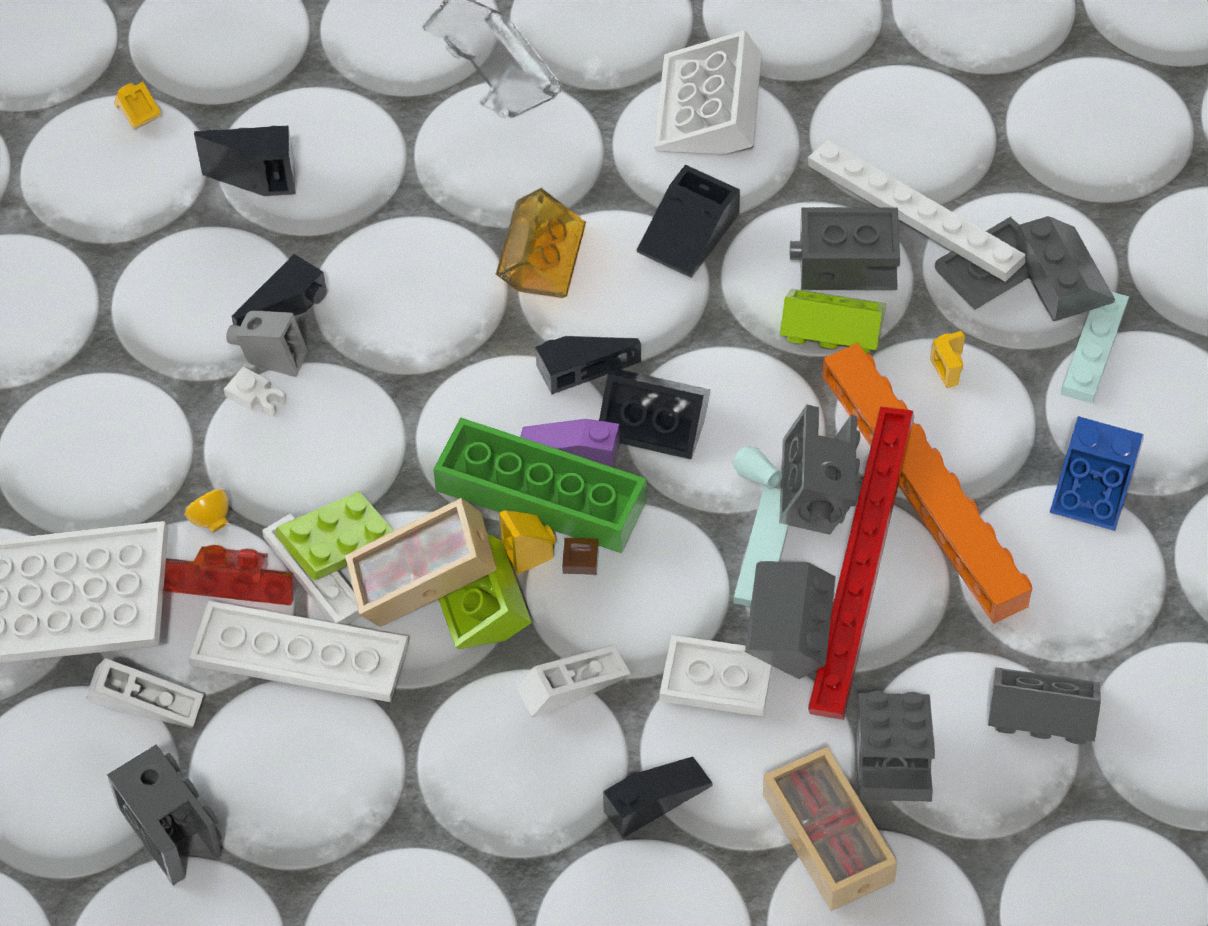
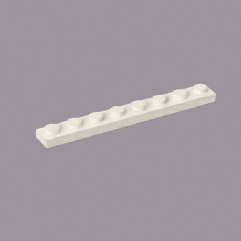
(917, 210)

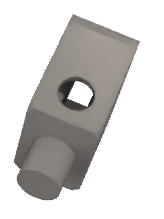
(270, 341)

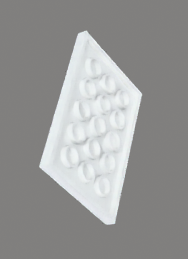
(82, 591)

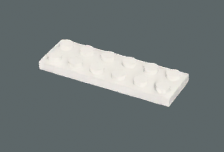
(299, 651)

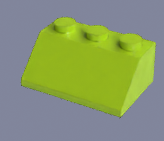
(832, 320)
(487, 608)

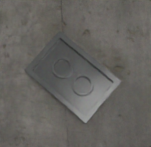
(972, 281)

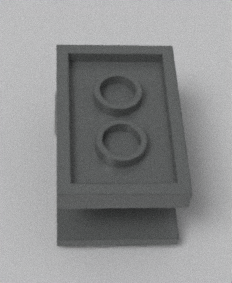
(848, 248)
(818, 473)
(895, 746)
(162, 808)

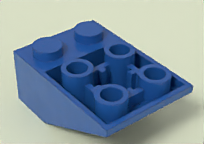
(1097, 473)

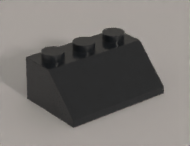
(655, 412)

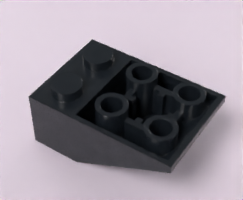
(249, 158)
(690, 220)

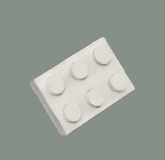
(714, 676)

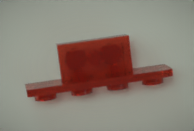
(230, 576)

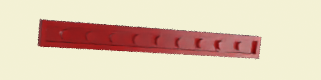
(862, 562)

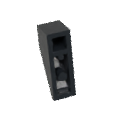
(289, 290)
(582, 359)
(653, 793)

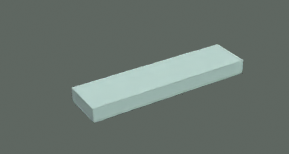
(765, 543)

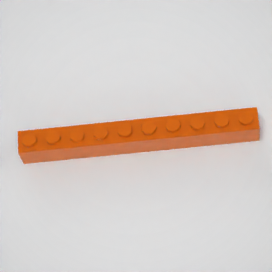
(933, 490)

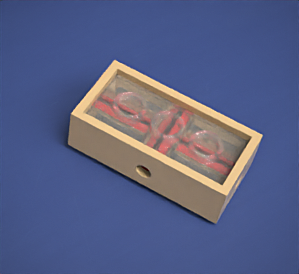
(420, 562)
(829, 828)

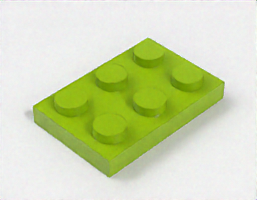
(331, 532)

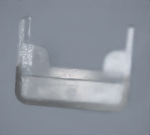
(499, 54)

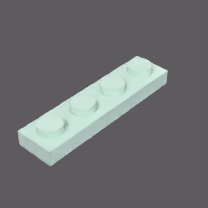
(1094, 350)

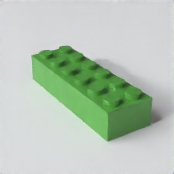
(532, 478)

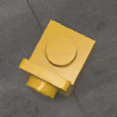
(137, 104)
(947, 358)

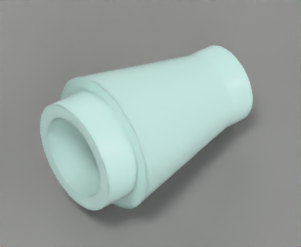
(756, 467)

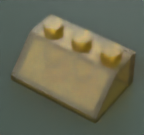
(541, 246)

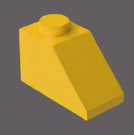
(525, 540)

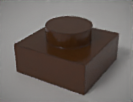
(580, 556)

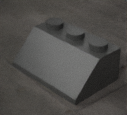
(1062, 267)
(790, 616)
(1044, 705)

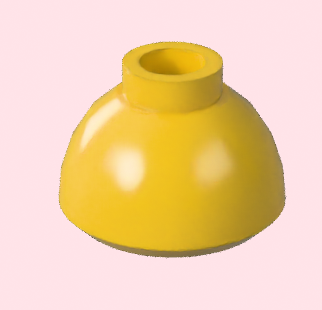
(209, 510)

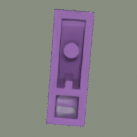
(581, 437)

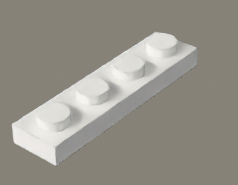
(329, 592)

